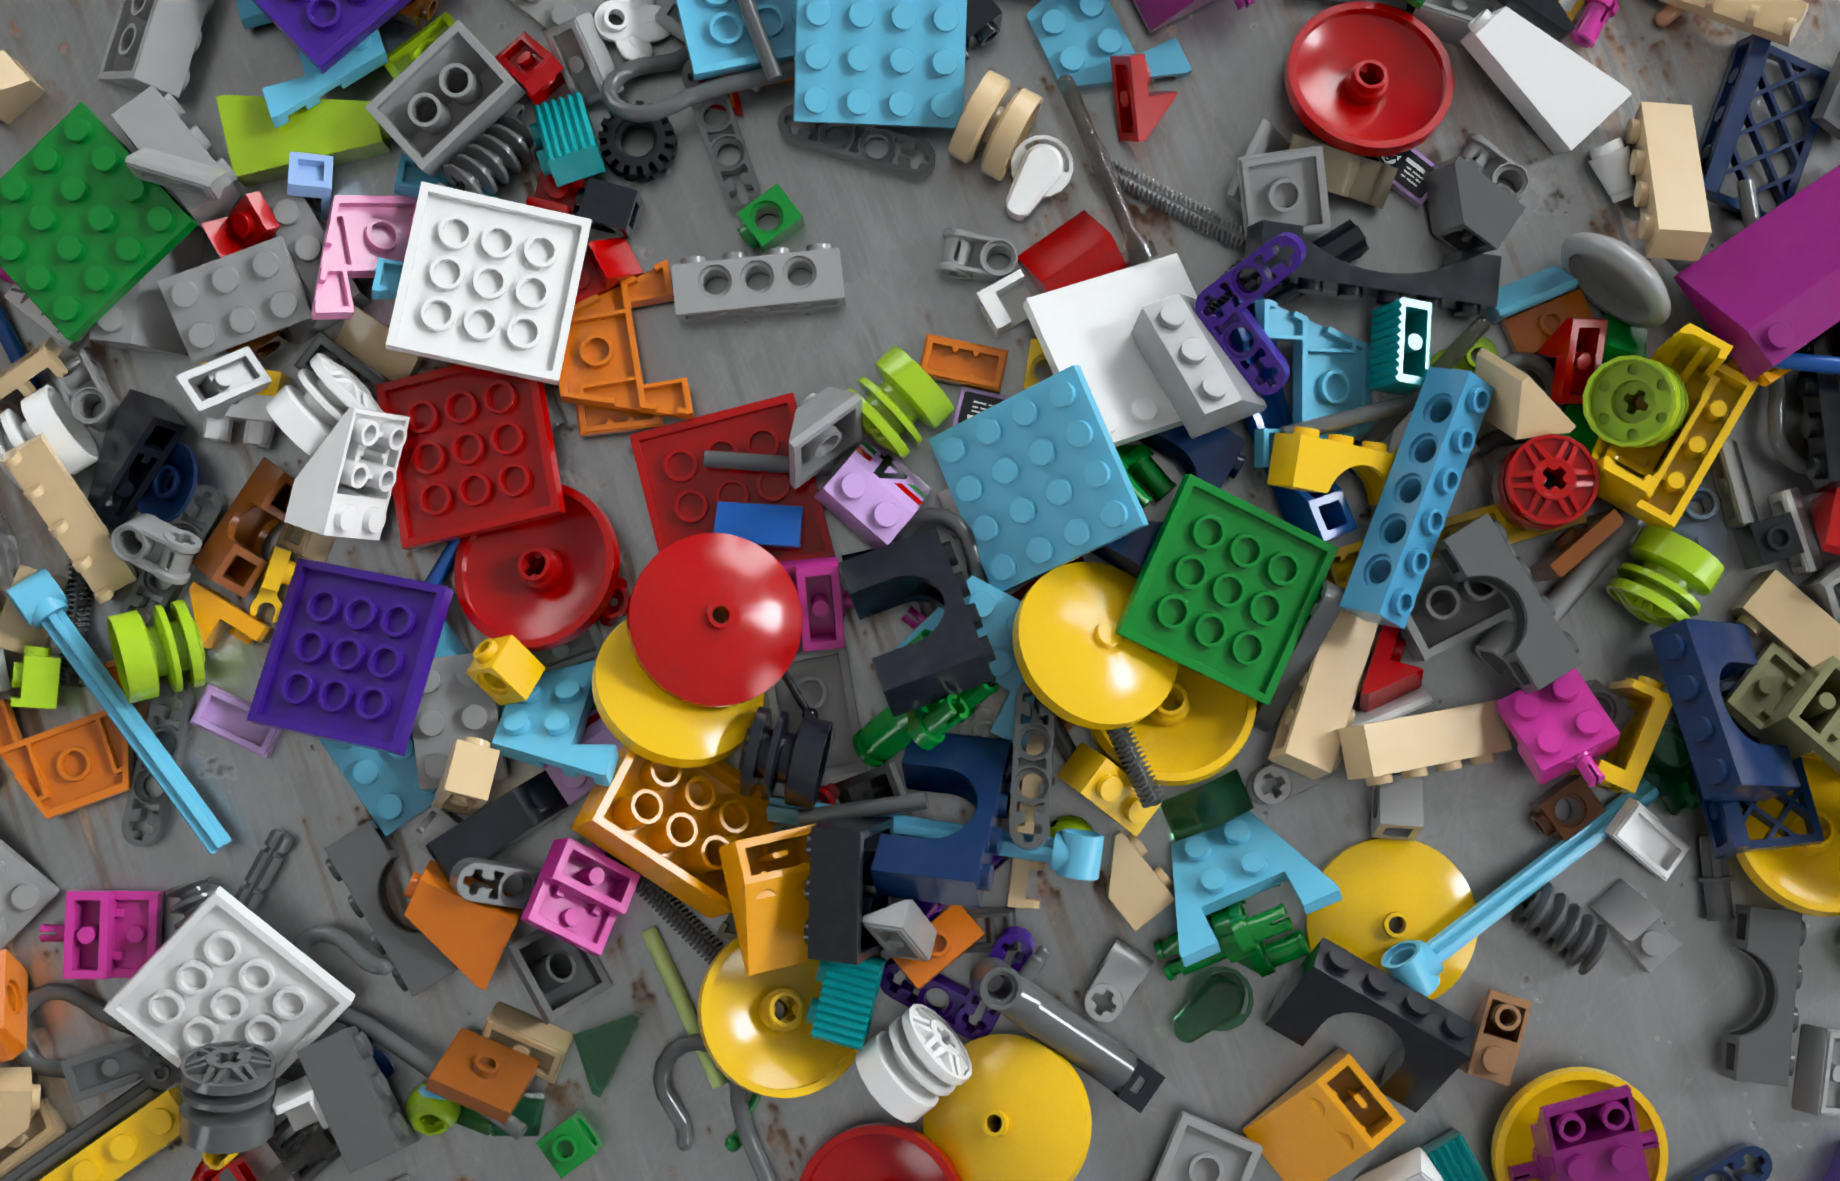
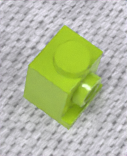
(36, 678)

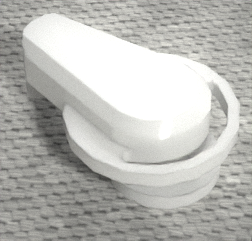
(1036, 175)

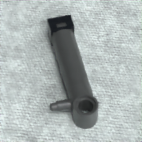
(1064, 1030)

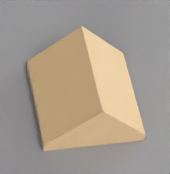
(1517, 401)

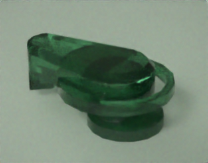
(1671, 772)
(1213, 1004)

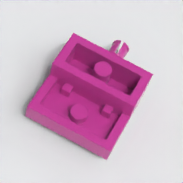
(821, 602)
(1560, 728)
(580, 895)
(108, 932)

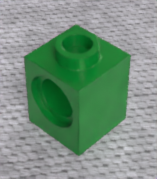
(770, 202)
(569, 1143)

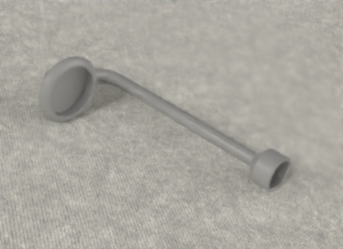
(1630, 290)

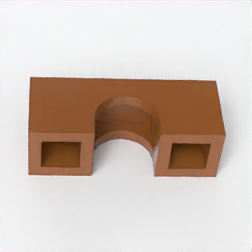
(234, 548)

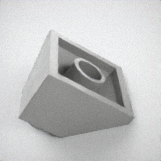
(823, 431)

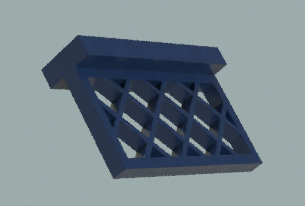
(1733, 111)
(1727, 821)

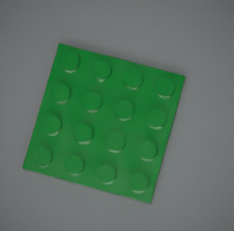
(82, 224)
(1226, 589)

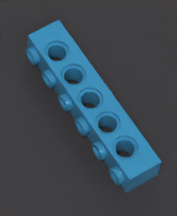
(1417, 497)

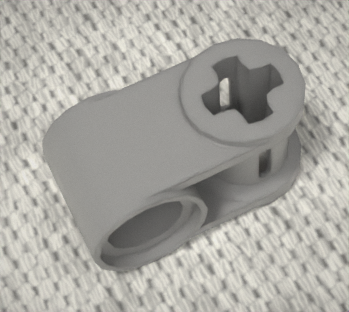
(1496, 163)
(974, 255)
(85, 386)
(163, 550)
(1287, 783)
(1119, 973)

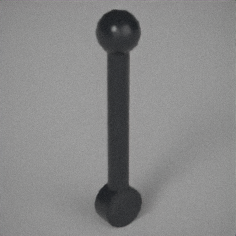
(807, 711)

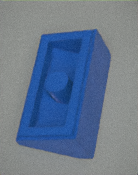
(761, 523)

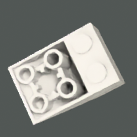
(350, 476)

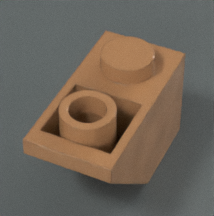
(1497, 1037)

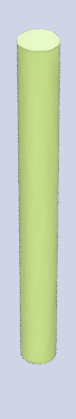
(680, 999)

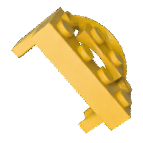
(1715, 404)

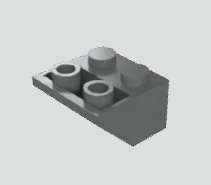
(1468, 207)

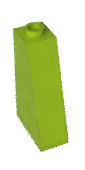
(330, 128)

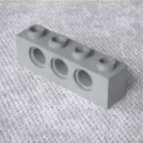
(780, 295)

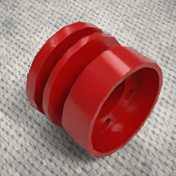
(1521, 476)

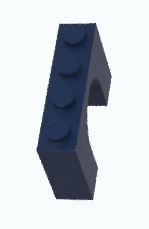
(1206, 457)
(1726, 762)
(957, 865)

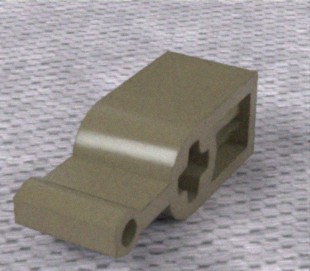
(1351, 173)

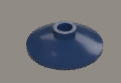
(172, 485)

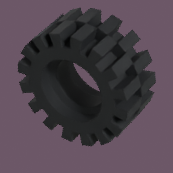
(642, 166)

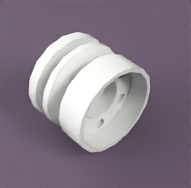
(48, 414)
(313, 415)
(913, 1063)

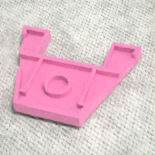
(355, 237)

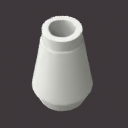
(1611, 165)

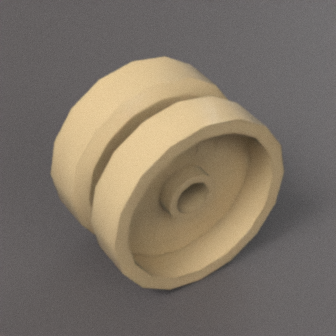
(990, 123)

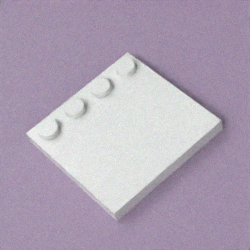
(488, 283)
(1093, 328)
(229, 981)

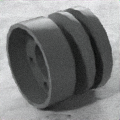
(227, 1097)

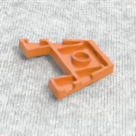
(603, 354)
(68, 763)

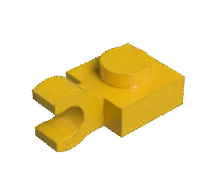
(277, 572)

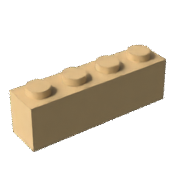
(1668, 181)
(1789, 618)
(1324, 699)
(1422, 741)

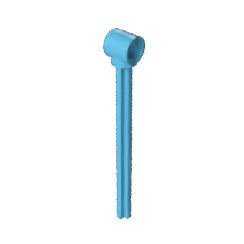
(45, 606)
(1071, 852)
(1420, 962)

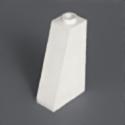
(1542, 78)

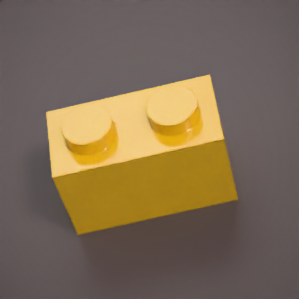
(1105, 788)

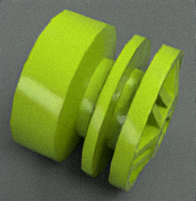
(900, 401)
(1610, 405)
(1666, 576)
(156, 651)

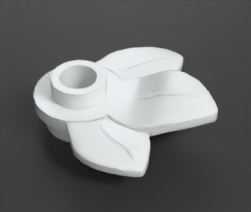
(637, 29)

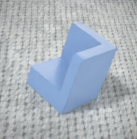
(311, 177)

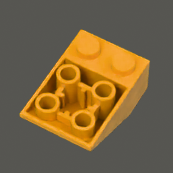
(768, 897)
(1324, 1121)

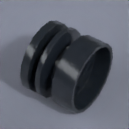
(785, 757)

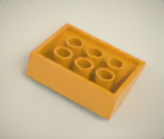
(671, 825)

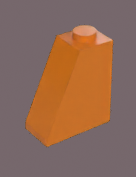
(463, 930)

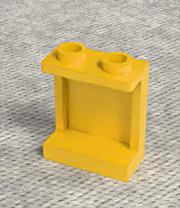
(1627, 762)

